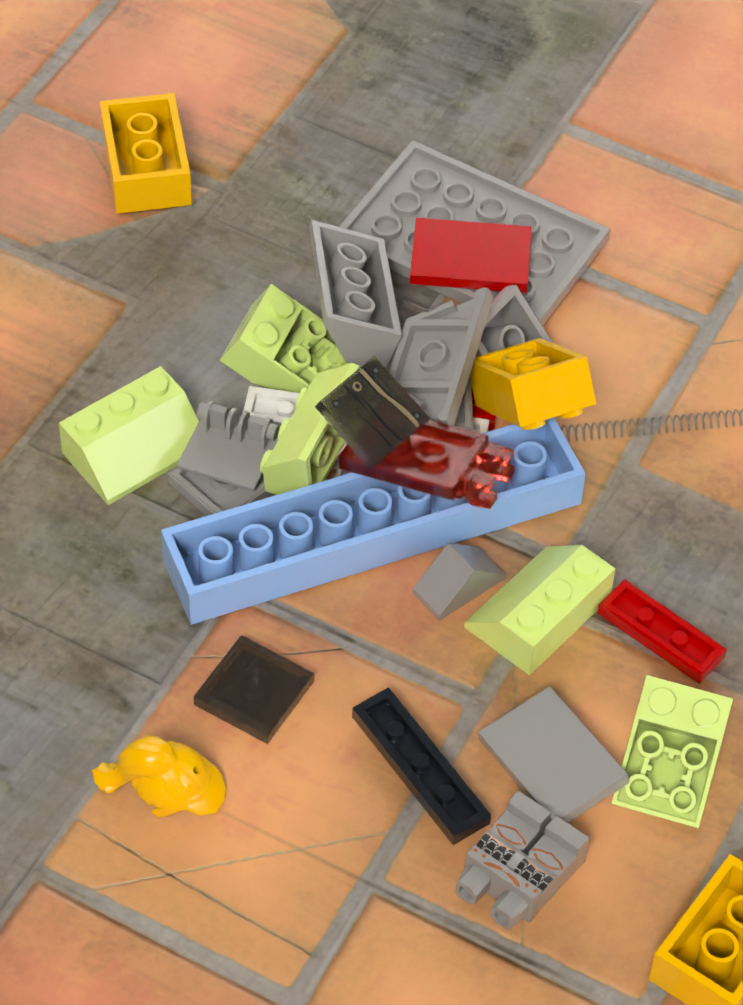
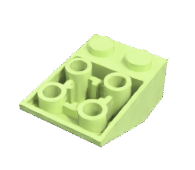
(281, 344)
(673, 751)

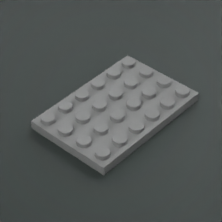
(440, 187)

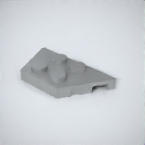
(439, 354)

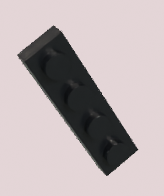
(421, 766)

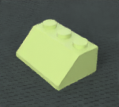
(130, 435)
(307, 441)
(543, 605)

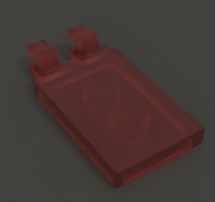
(441, 463)

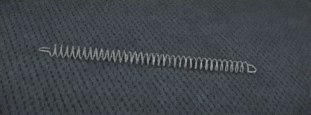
(650, 423)

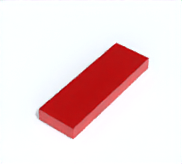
(662, 631)

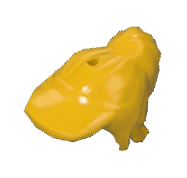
(165, 776)

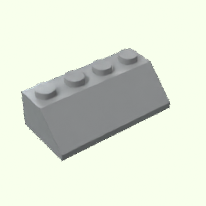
(355, 293)

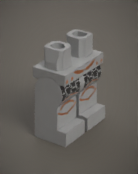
(521, 861)

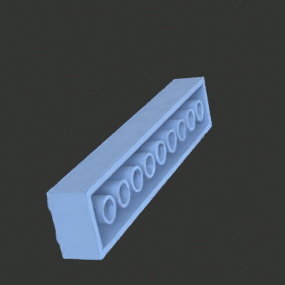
(354, 526)

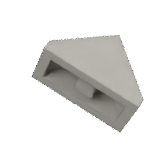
(456, 578)

